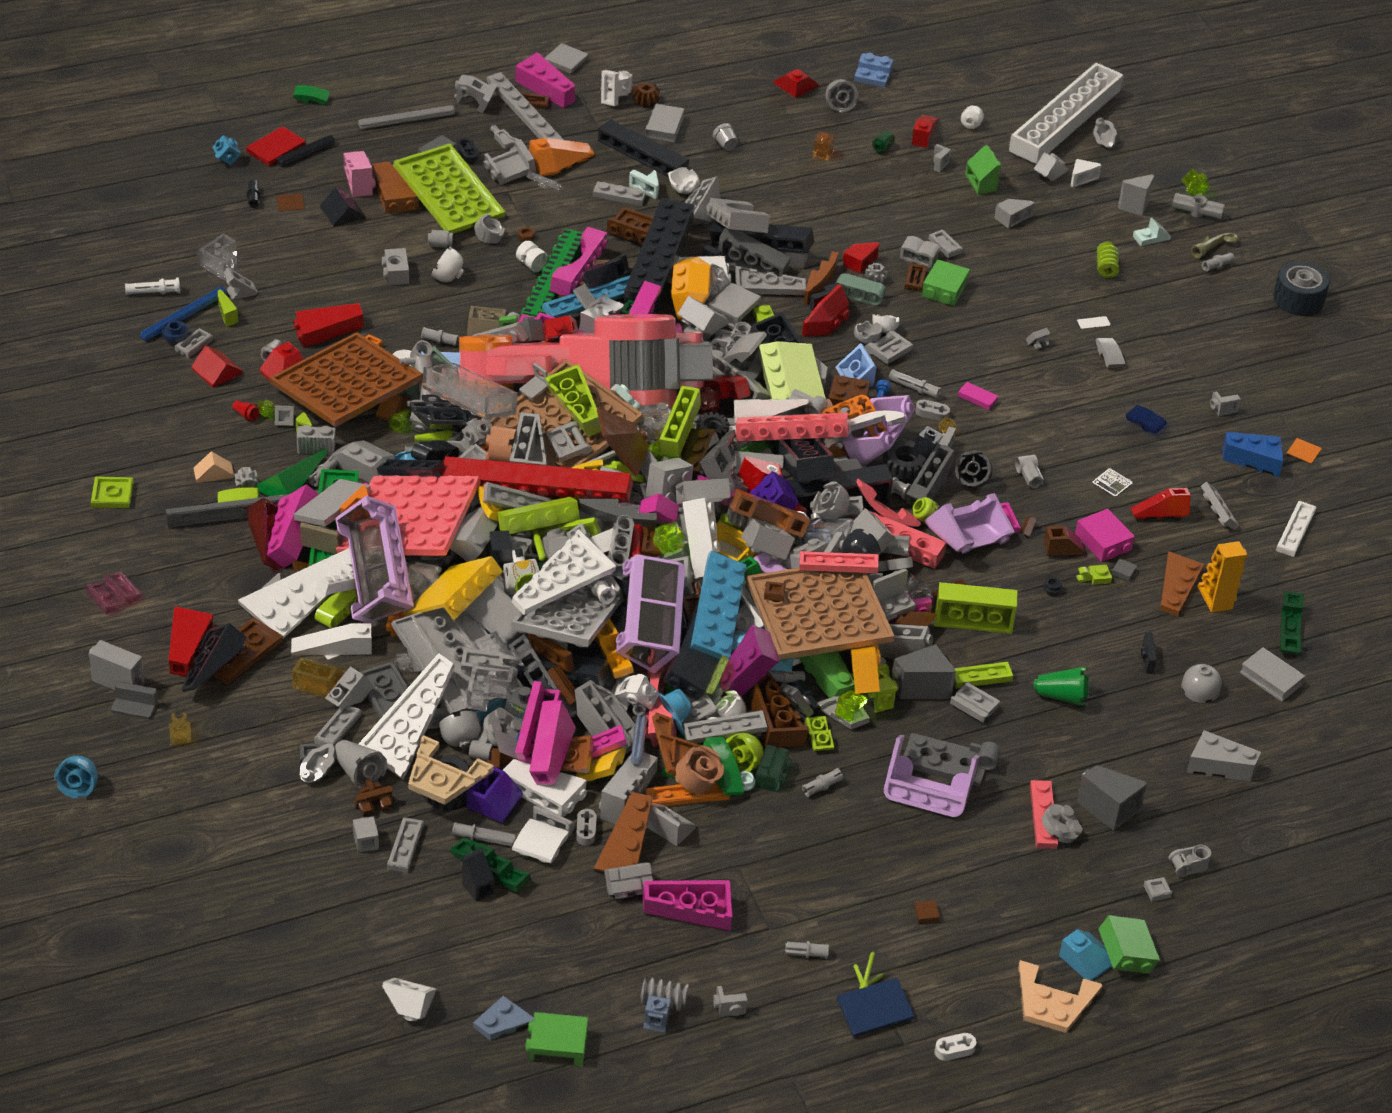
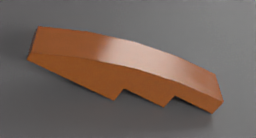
(821, 278)

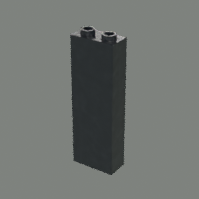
(691, 668)

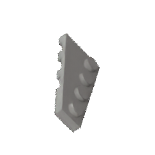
(769, 283)

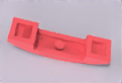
(902, 517)

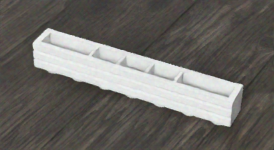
(336, 583)

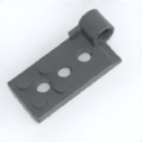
(957, 754)

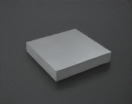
(566, 58)

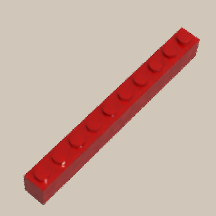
(544, 479)

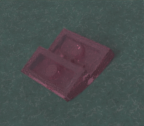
(113, 592)

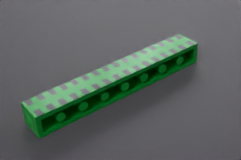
(563, 254)

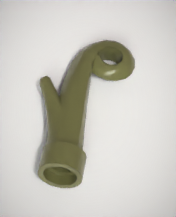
(1201, 249)

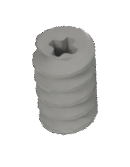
(676, 994)

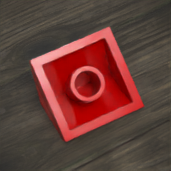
(215, 367)

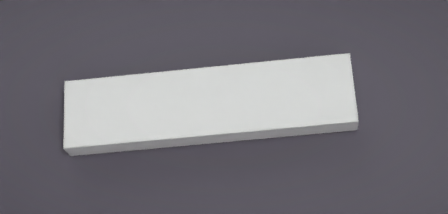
(1296, 528)

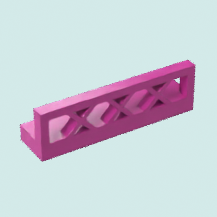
(531, 719)

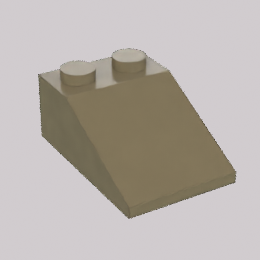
(483, 319)

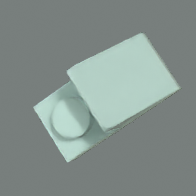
(646, 183)
(1151, 235)

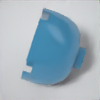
(76, 776)

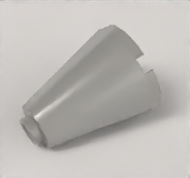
(360, 762)

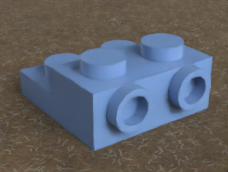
(873, 70)

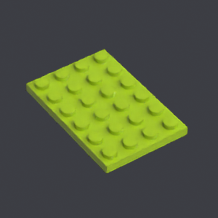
(448, 188)

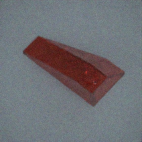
(261, 521)

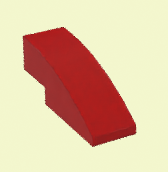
(729, 386)

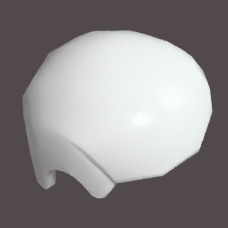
(887, 322)

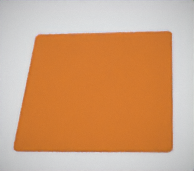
(1304, 450)

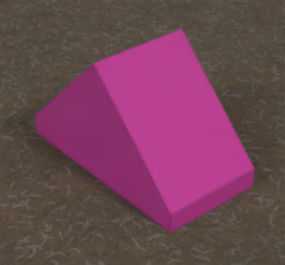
(665, 508)

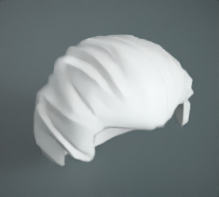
(684, 180)

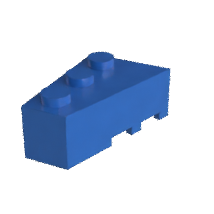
(1254, 450)

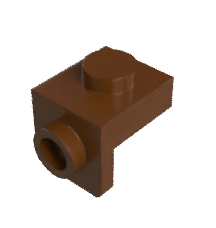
(499, 759)

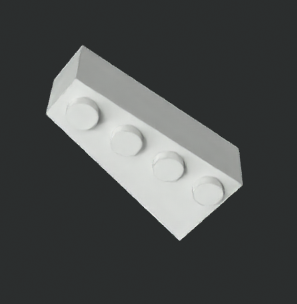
(701, 532)

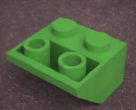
(983, 171)

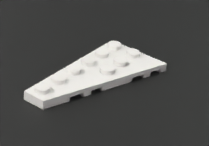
(563, 573)
(294, 597)
(403, 725)

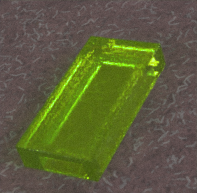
(716, 675)

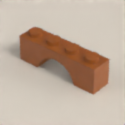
(780, 516)

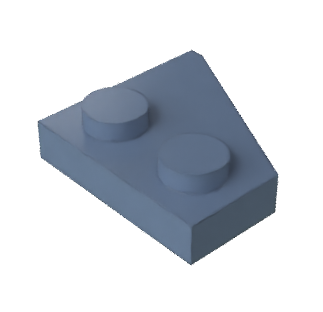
(501, 1019)

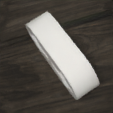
(955, 1046)

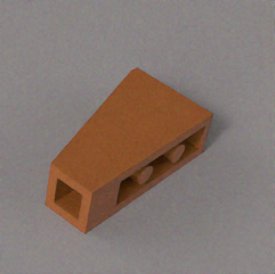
(393, 190)

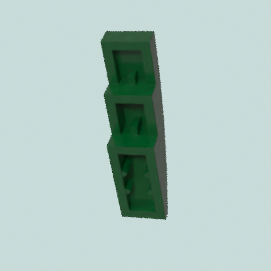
(501, 868)

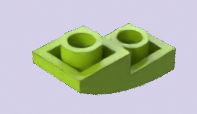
(617, 465)
(237, 494)
(819, 734)

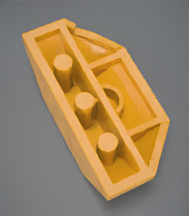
(690, 279)

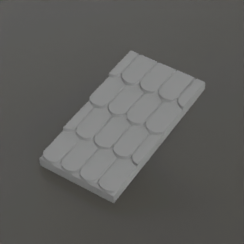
(436, 632)

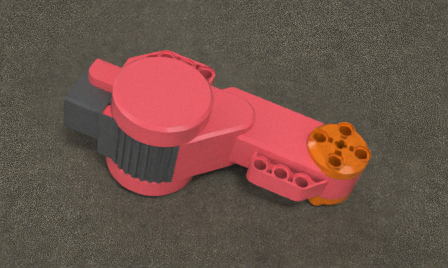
(624, 350)

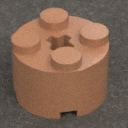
(500, 443)
(699, 769)

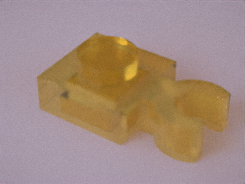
(180, 730)

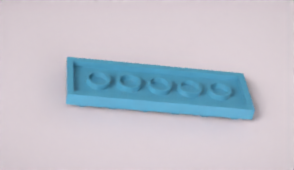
(718, 605)

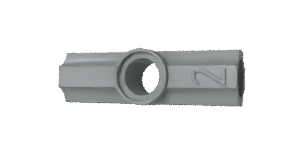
(1198, 205)

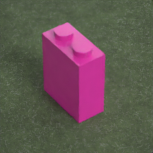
(1104, 535)

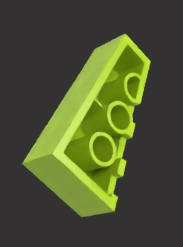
(575, 397)

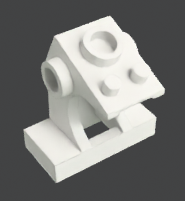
(619, 83)
(633, 690)

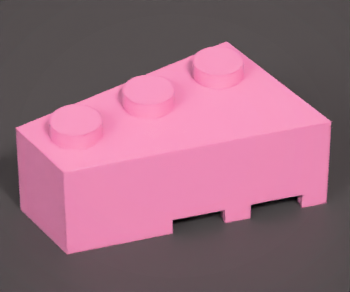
(359, 173)

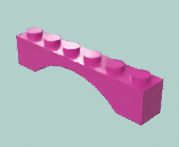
(568, 277)

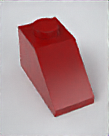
(860, 256)

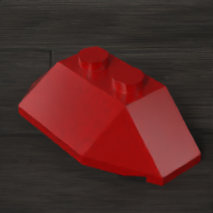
(827, 314)

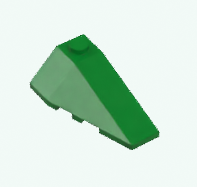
(292, 477)

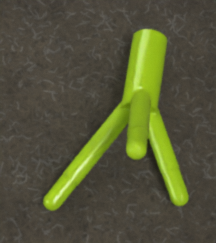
(864, 982)

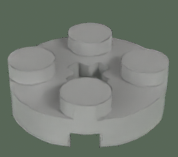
(501, 719)
(1061, 822)

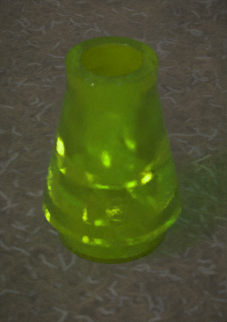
(399, 420)

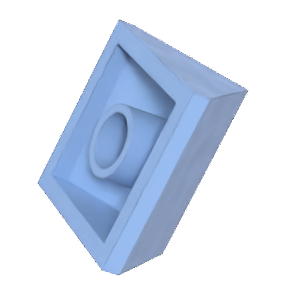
(858, 365)

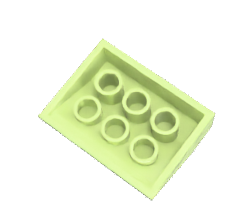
(788, 368)

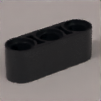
(434, 450)

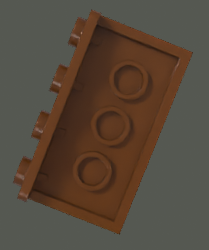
(630, 225)

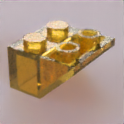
(316, 676)

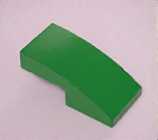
(304, 93)

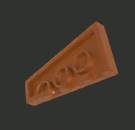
(1178, 583)
(578, 755)

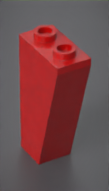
(327, 323)
(186, 636)

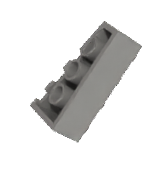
(627, 780)

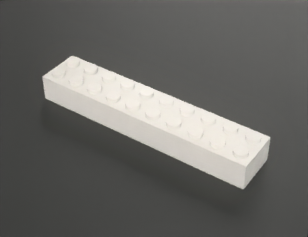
(1065, 113)

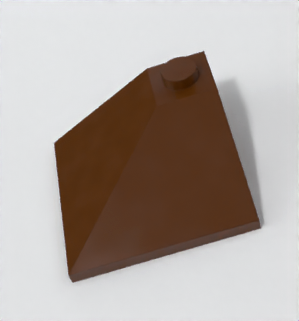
(625, 439)

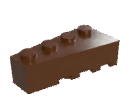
(783, 724)

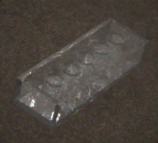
(470, 391)

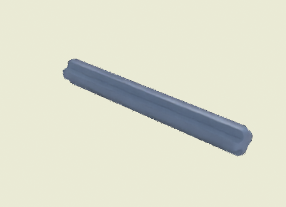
(639, 739)

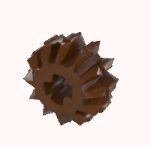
(646, 94)

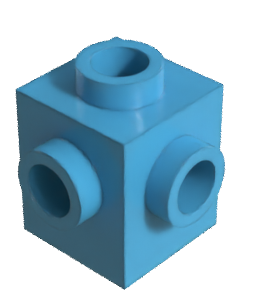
(226, 150)

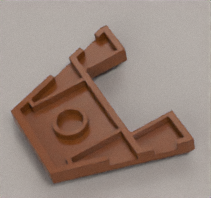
(671, 747)

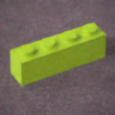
(680, 421)
(538, 515)

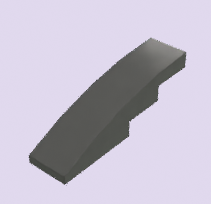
(610, 511)

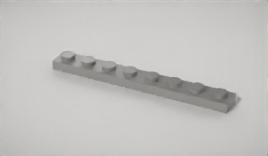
(522, 107)

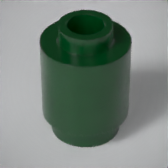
(883, 141)

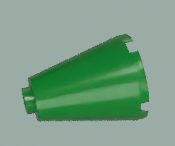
(1064, 685)

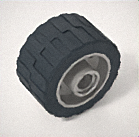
(1301, 288)

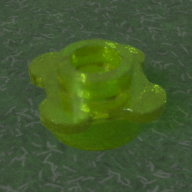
(266, 408)

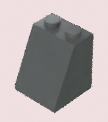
(924, 675)
(1111, 795)

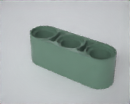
(862, 289)

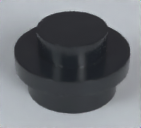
(1053, 586)

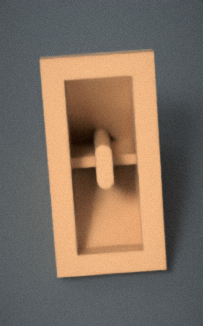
(213, 468)

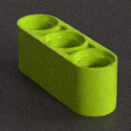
(336, 608)

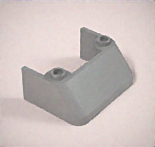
(495, 612)

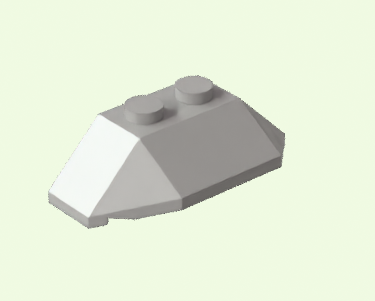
(701, 197)
(363, 458)
(602, 711)

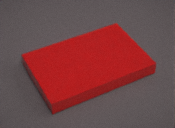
(275, 145)

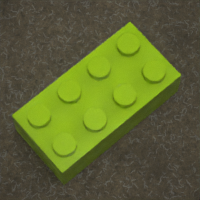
(975, 608)

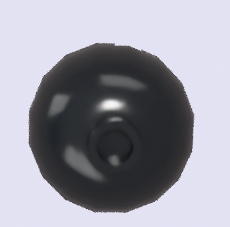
(973, 469)
(860, 543)

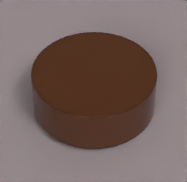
(526, 234)

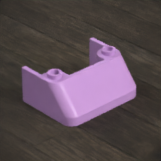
(924, 793)

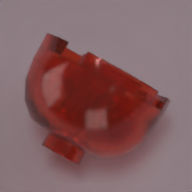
(709, 401)

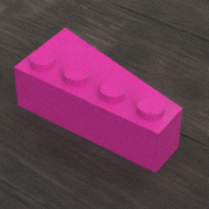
(545, 79)
(286, 535)

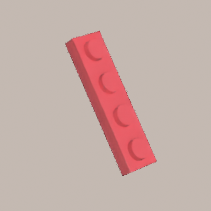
(838, 562)
(1041, 799)

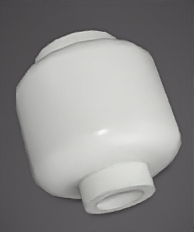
(972, 117)

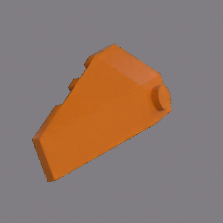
(556, 154)

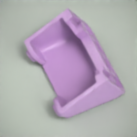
(869, 448)
(971, 525)

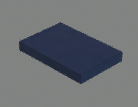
(875, 1007)

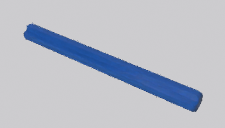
(182, 314)

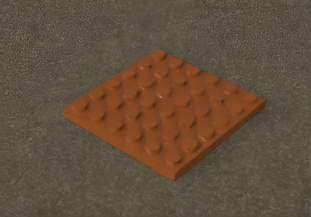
(346, 379)

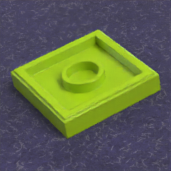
(112, 492)

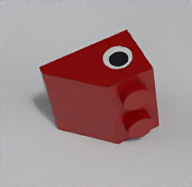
(755, 470)

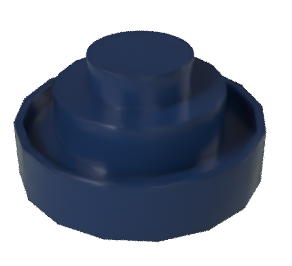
(175, 331)

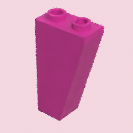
(551, 742)

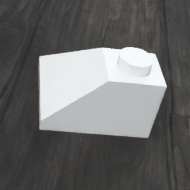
(409, 997)

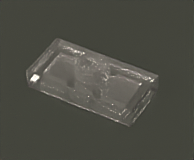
(544, 182)

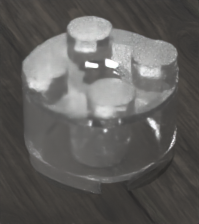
(654, 420)

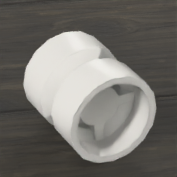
(532, 256)

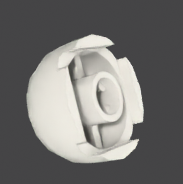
(449, 266)
(728, 705)

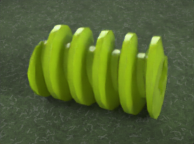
(1107, 260)

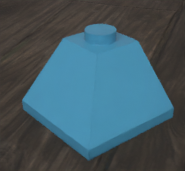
(1085, 954)

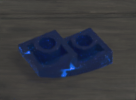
(1148, 419)

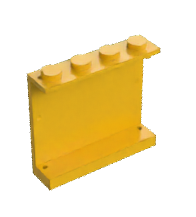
(457, 587)

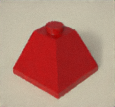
(796, 83)
(280, 359)

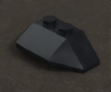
(442, 415)

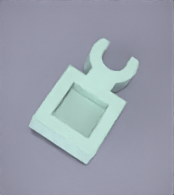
(623, 392)

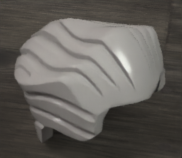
(489, 229)

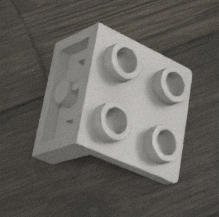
(892, 595)

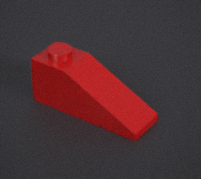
(923, 130)

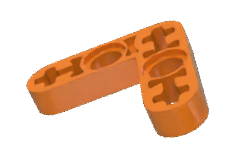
(858, 410)

